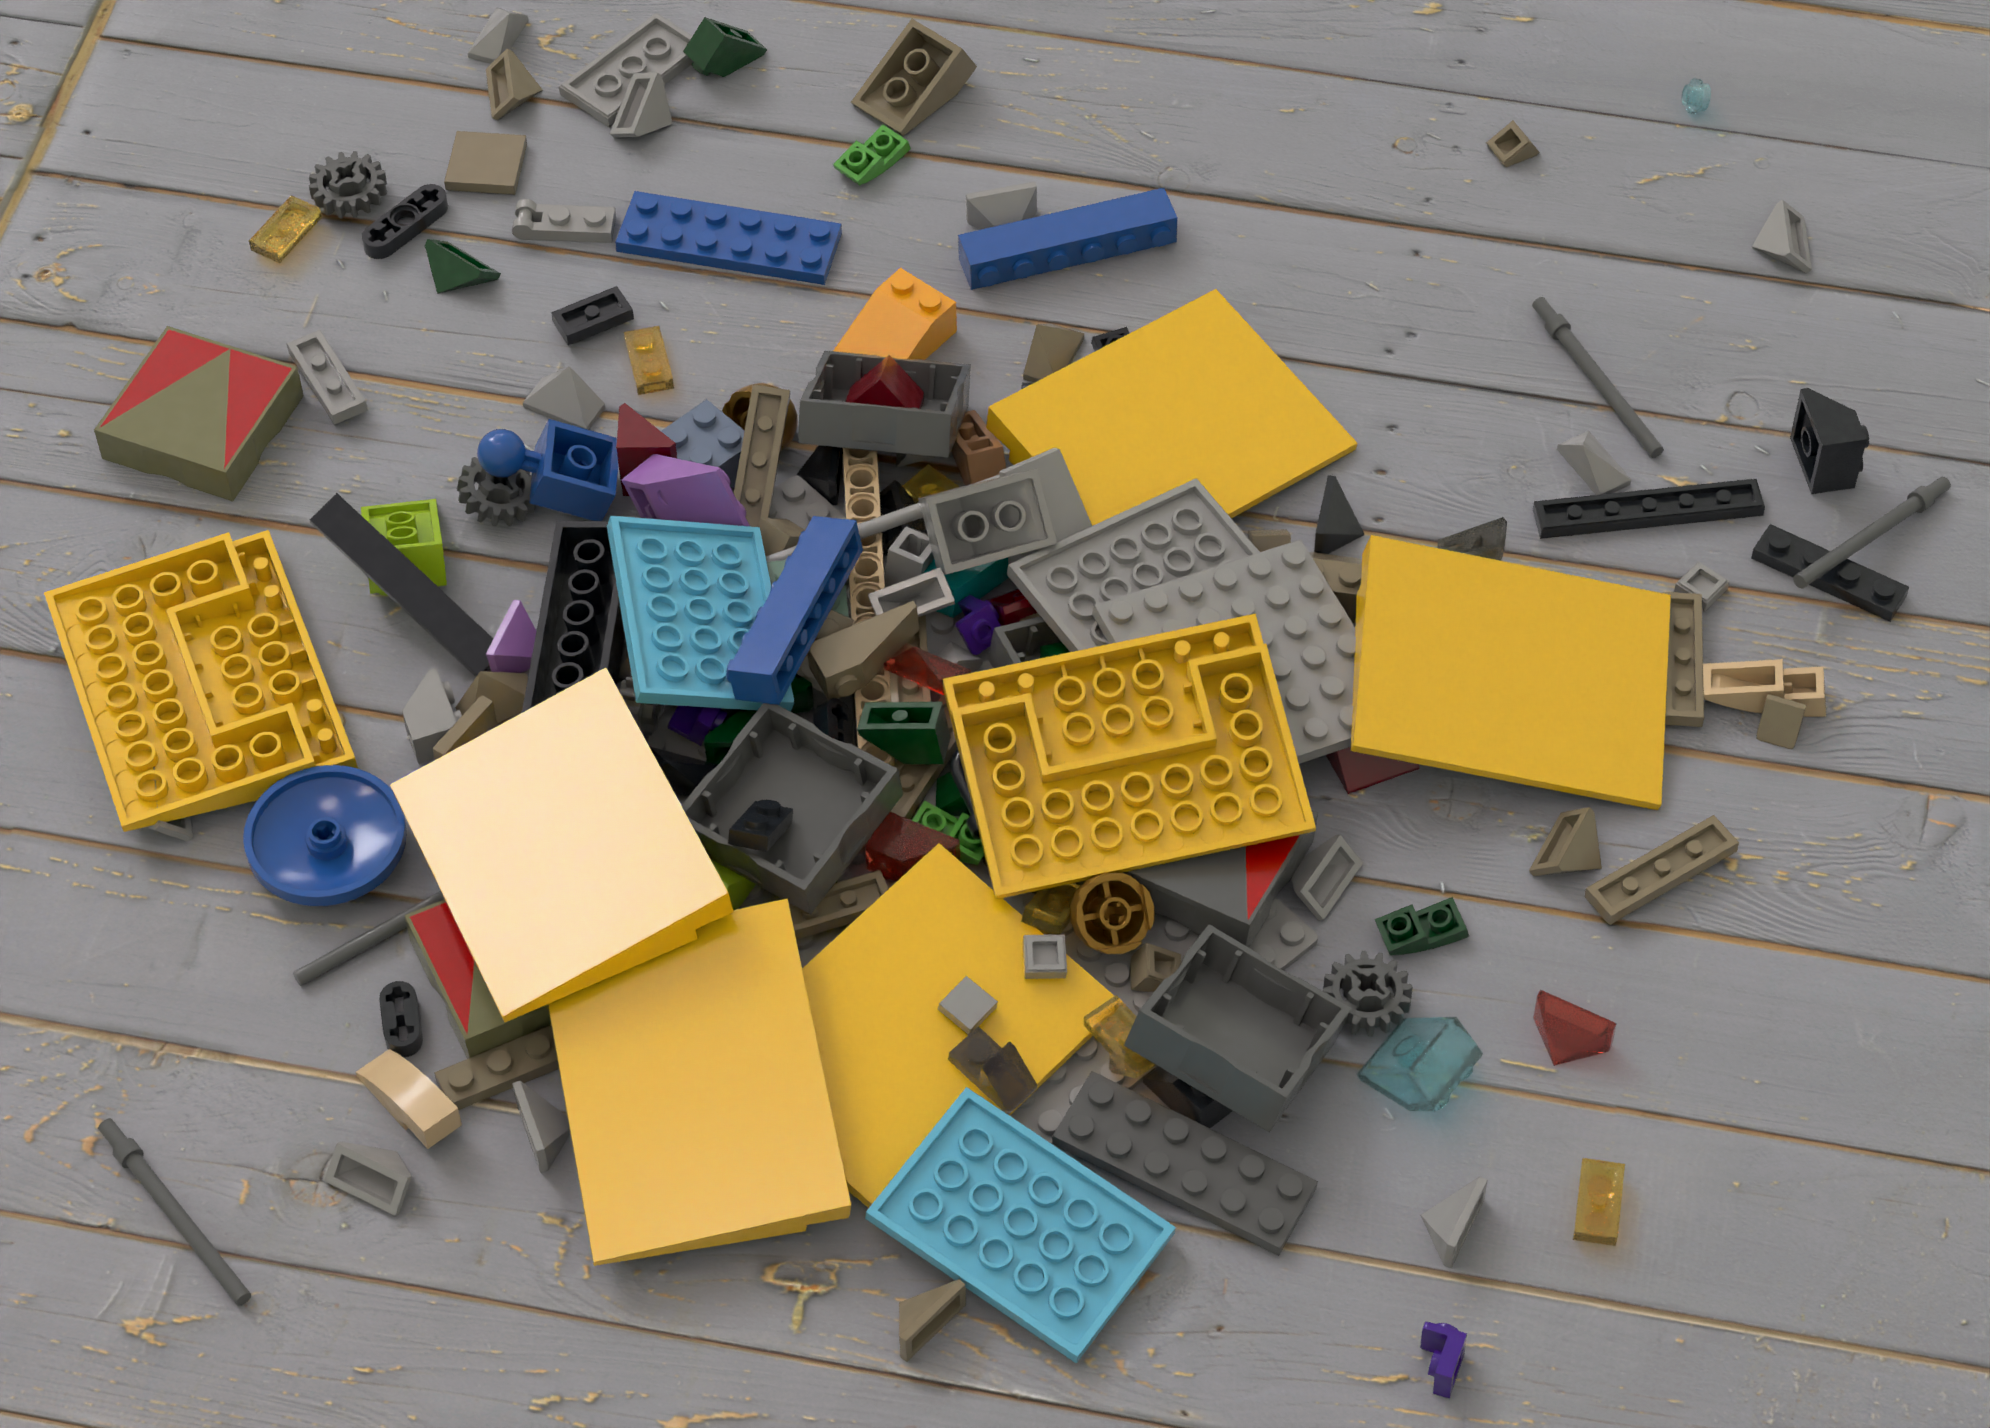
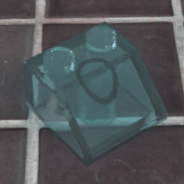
(1422, 1062)

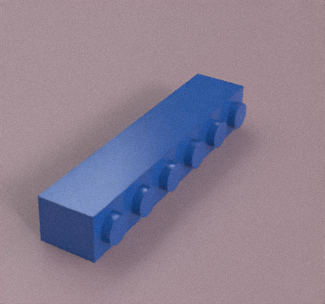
(1067, 238)
(794, 610)

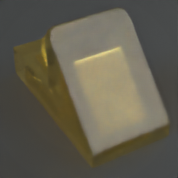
(1111, 1027)

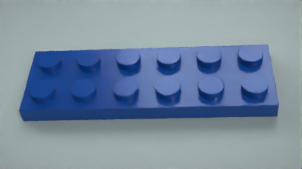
(729, 237)

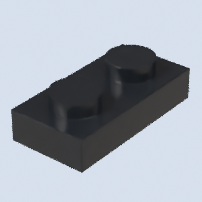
(592, 315)
(761, 825)

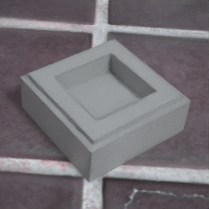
(1703, 581)
(1044, 956)
(967, 1005)

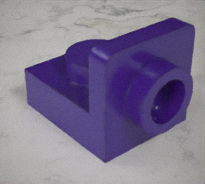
(1448, 1353)

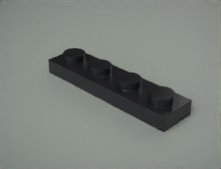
(1845, 581)

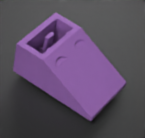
(683, 492)

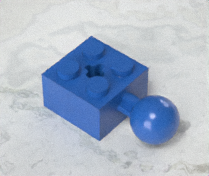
(570, 467)

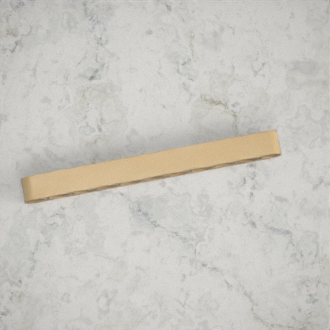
(867, 576)

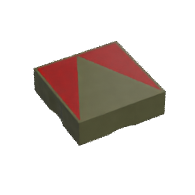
(199, 412)
(460, 983)

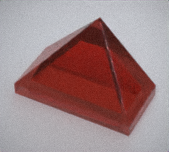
(923, 667)
(1571, 1030)

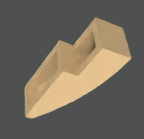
(1748, 683)
(410, 1097)

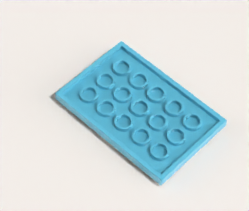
(686, 606)
(1020, 1224)

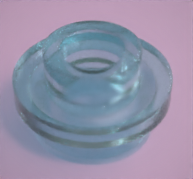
(1696, 96)

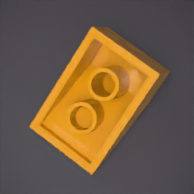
(901, 320)

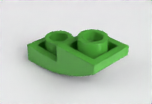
(874, 157)
(933, 817)

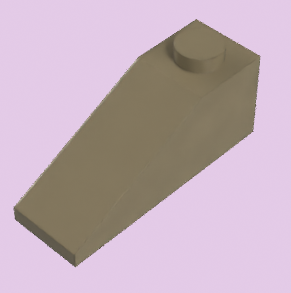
(858, 653)

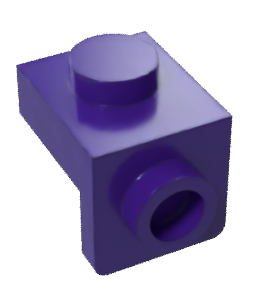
(977, 624)
(695, 722)

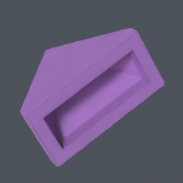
(513, 642)

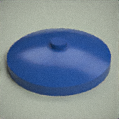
(325, 835)

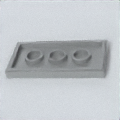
(650, 47)

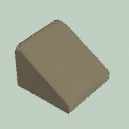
(1512, 145)
(1780, 721)
(1151, 966)

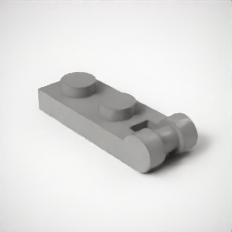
(563, 222)

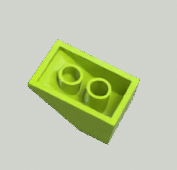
(415, 532)

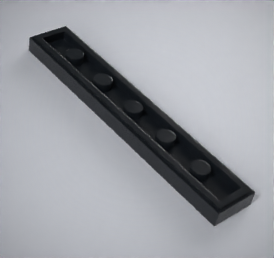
(1648, 508)
(404, 583)

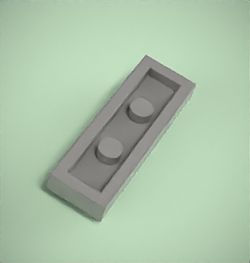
(327, 377)

